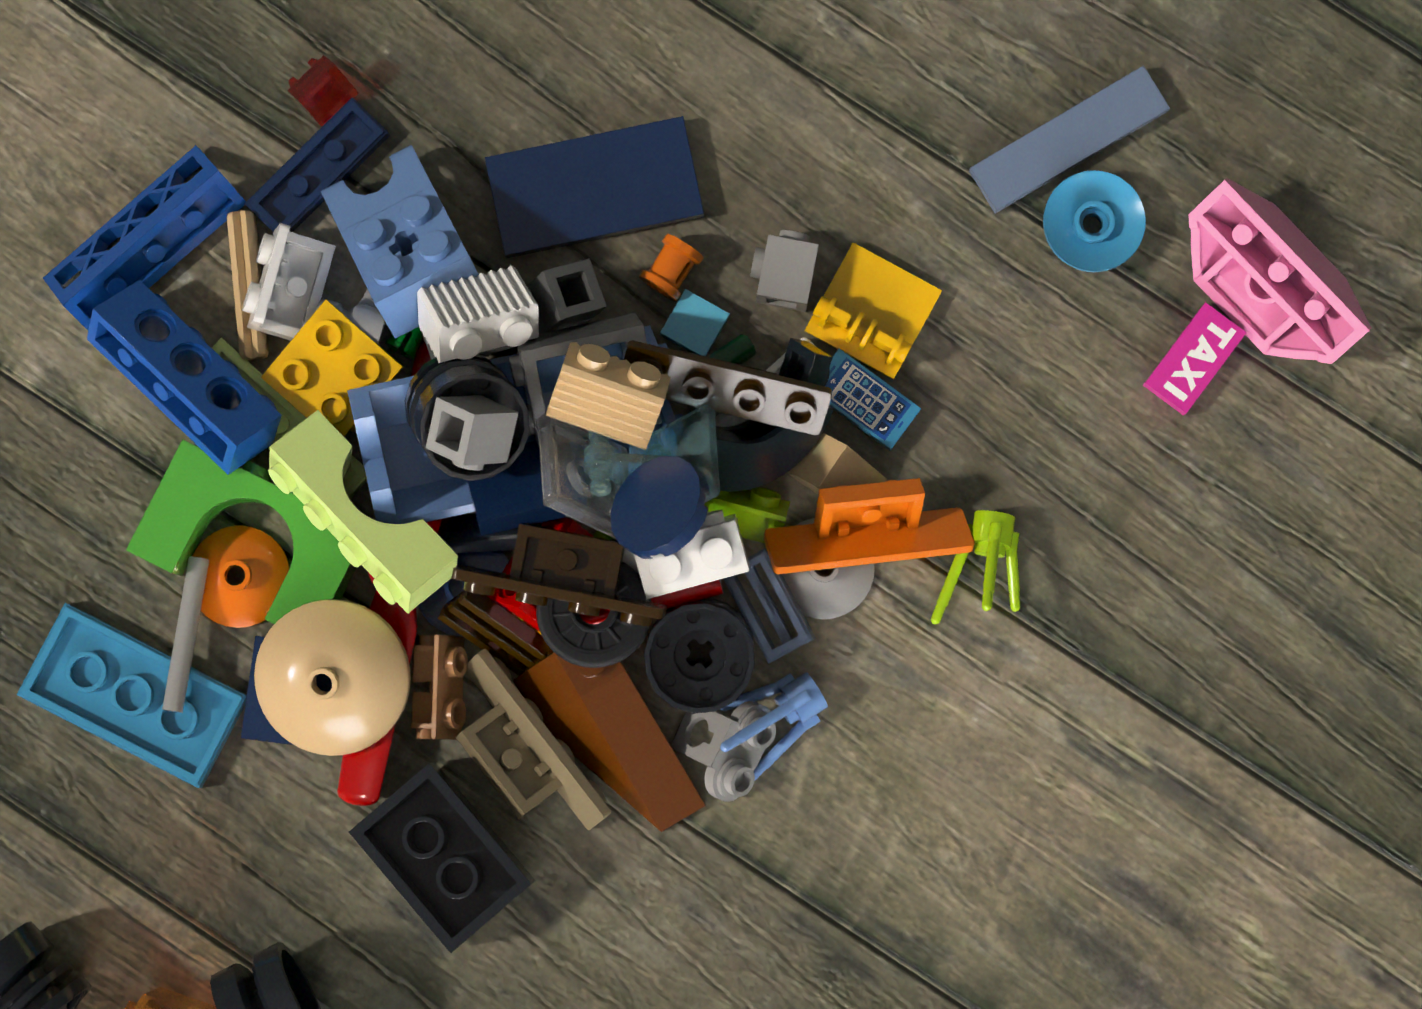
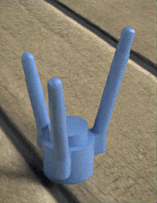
(798, 701)

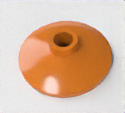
(264, 570)

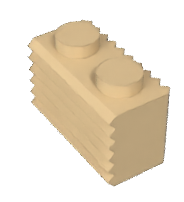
(608, 395)

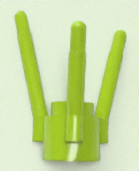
(992, 536)

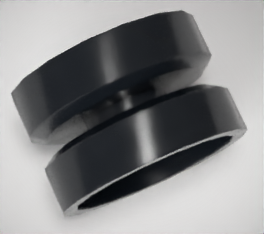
(274, 984)

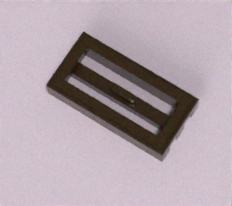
(495, 630)

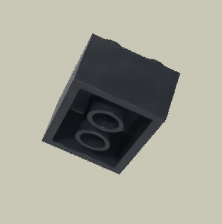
(442, 856)

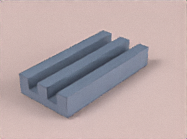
(787, 600)

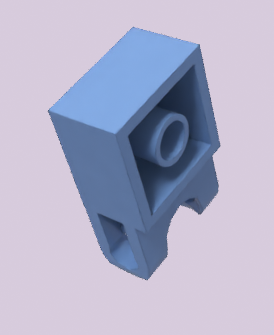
(399, 239)

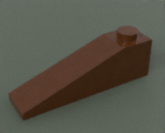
(613, 735)

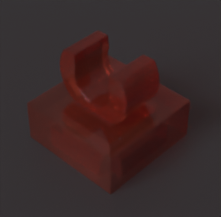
(322, 90)

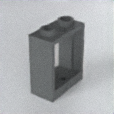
(556, 343)

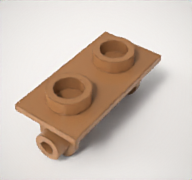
(443, 664)

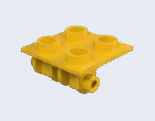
(873, 310)
(326, 362)

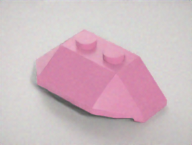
(1272, 278)

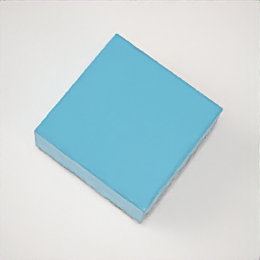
(694, 324)

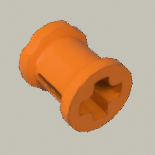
(671, 267)

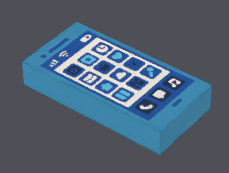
(869, 401)

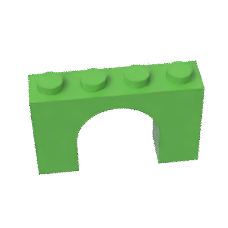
(199, 490)

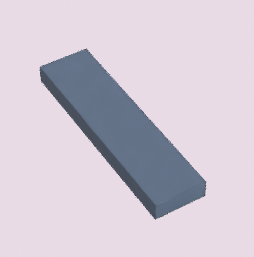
(1069, 139)

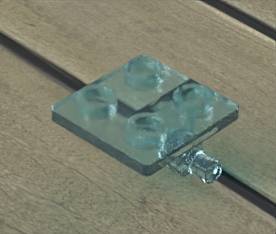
(688, 437)

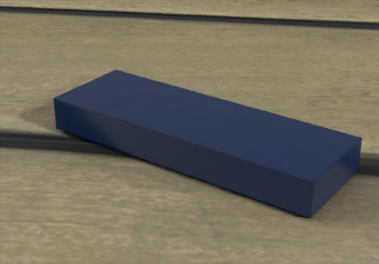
(321, 162)

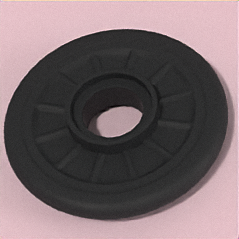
(593, 643)

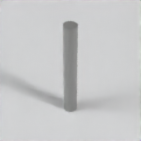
(185, 634)

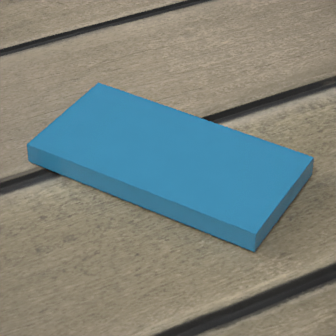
(118, 691)

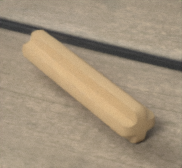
(245, 269)

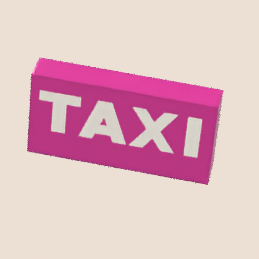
(1194, 358)

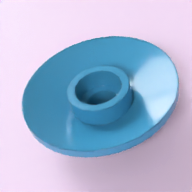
(1097, 196)

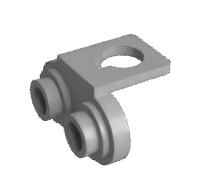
(729, 772)

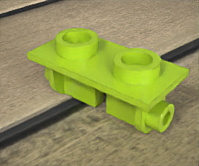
(754, 510)

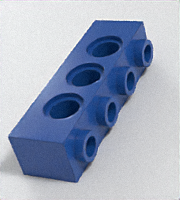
(184, 376)

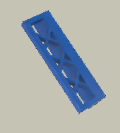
(149, 243)

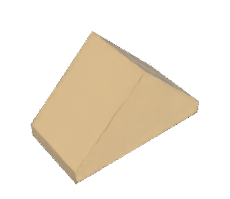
(833, 465)

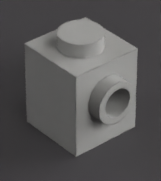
(785, 270)
(471, 431)

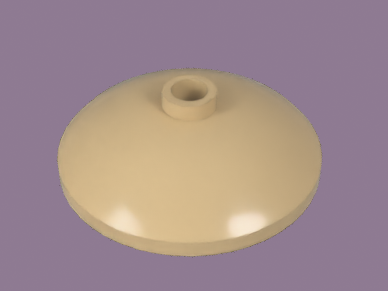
(358, 656)

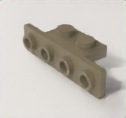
(521, 752)

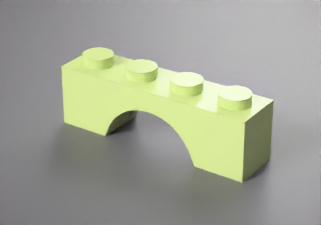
(402, 558)

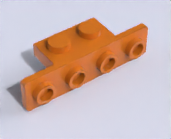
(868, 527)

